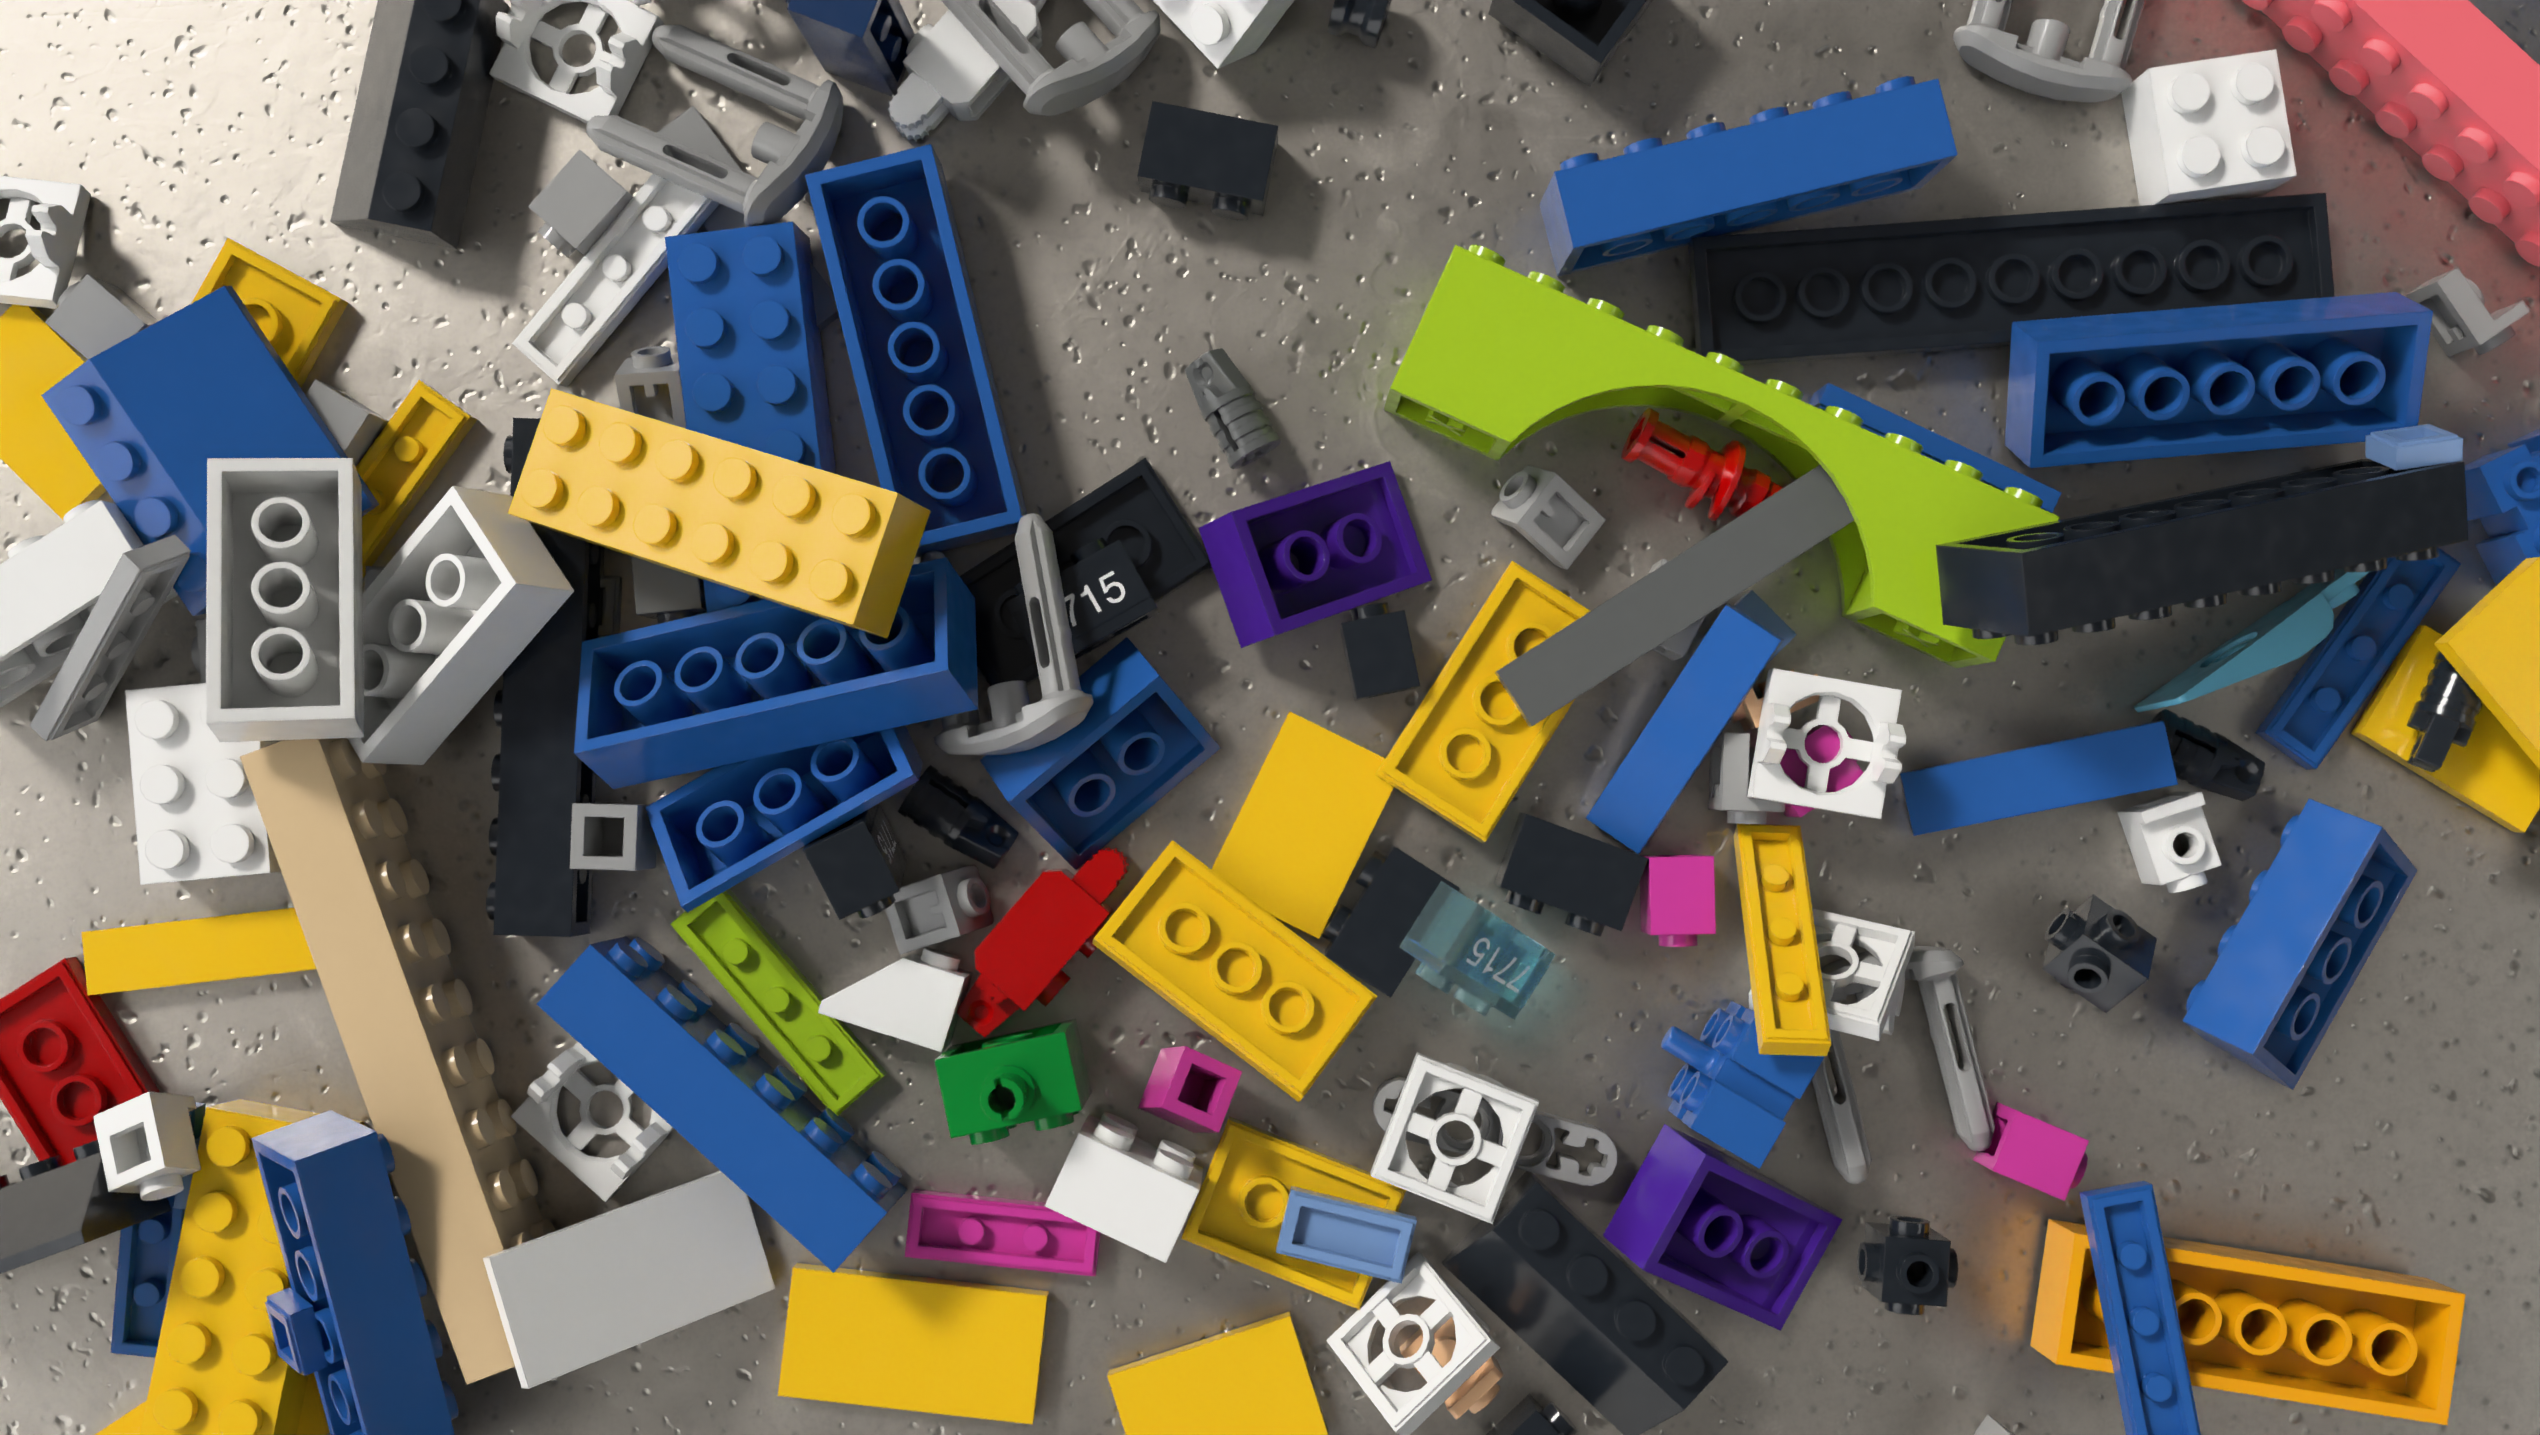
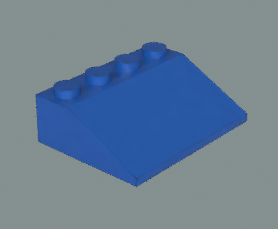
(172, 399)

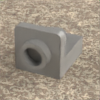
(2461, 317)
(652, 385)
(1548, 514)
(1729, 781)
(939, 909)

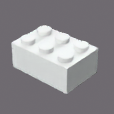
(191, 792)

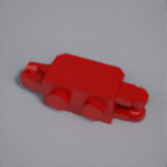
(1039, 937)

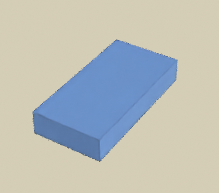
(1346, 1234)

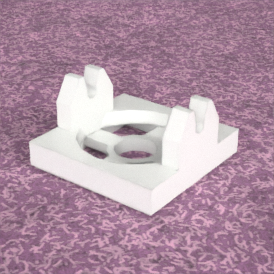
(613, 71)
(54, 245)
(1880, 709)
(1893, 950)
(1515, 1115)
(540, 1120)
(1354, 1340)

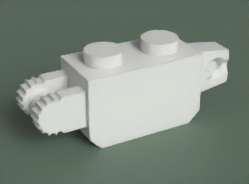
(954, 71)

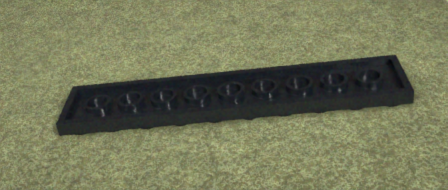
(1972, 277)

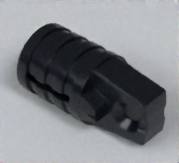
(2442, 715)
(2211, 759)
(958, 818)

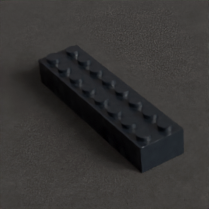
(2198, 549)

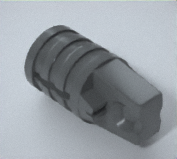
(1231, 409)

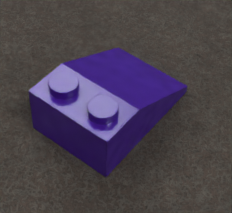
(1314, 553)
(1720, 1228)

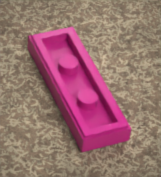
(998, 1233)

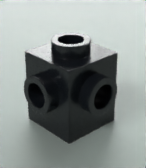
(2098, 952)
(1889, 1253)

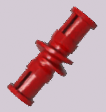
(1697, 466)

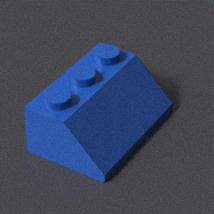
(1110, 765)

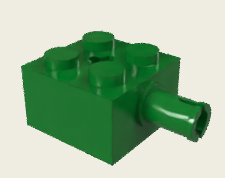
(1014, 1081)

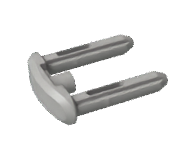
(2040, 63)
(1090, 65)
(785, 153)
(1015, 721)
(1963, 1081)

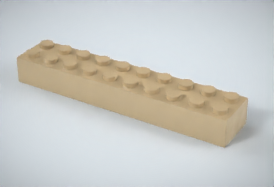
(403, 1026)

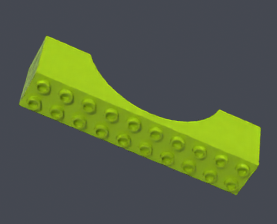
(1519, 355)

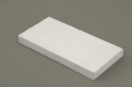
(627, 1276)

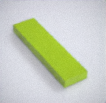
(779, 1000)

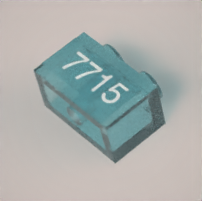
(1477, 952)

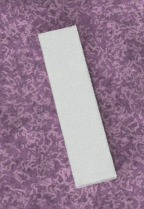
(611, 278)

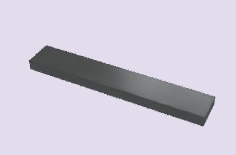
(1675, 595)

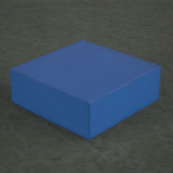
(296, 1331)

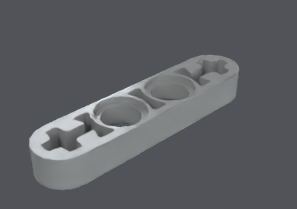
(1574, 1135)

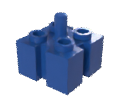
(2506, 499)
(1731, 1088)

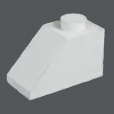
(907, 999)

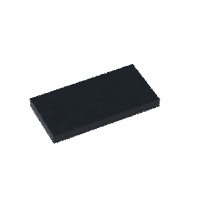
(1125, 509)

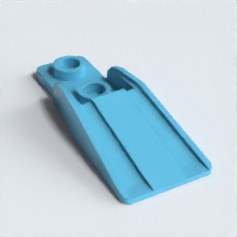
(2264, 645)

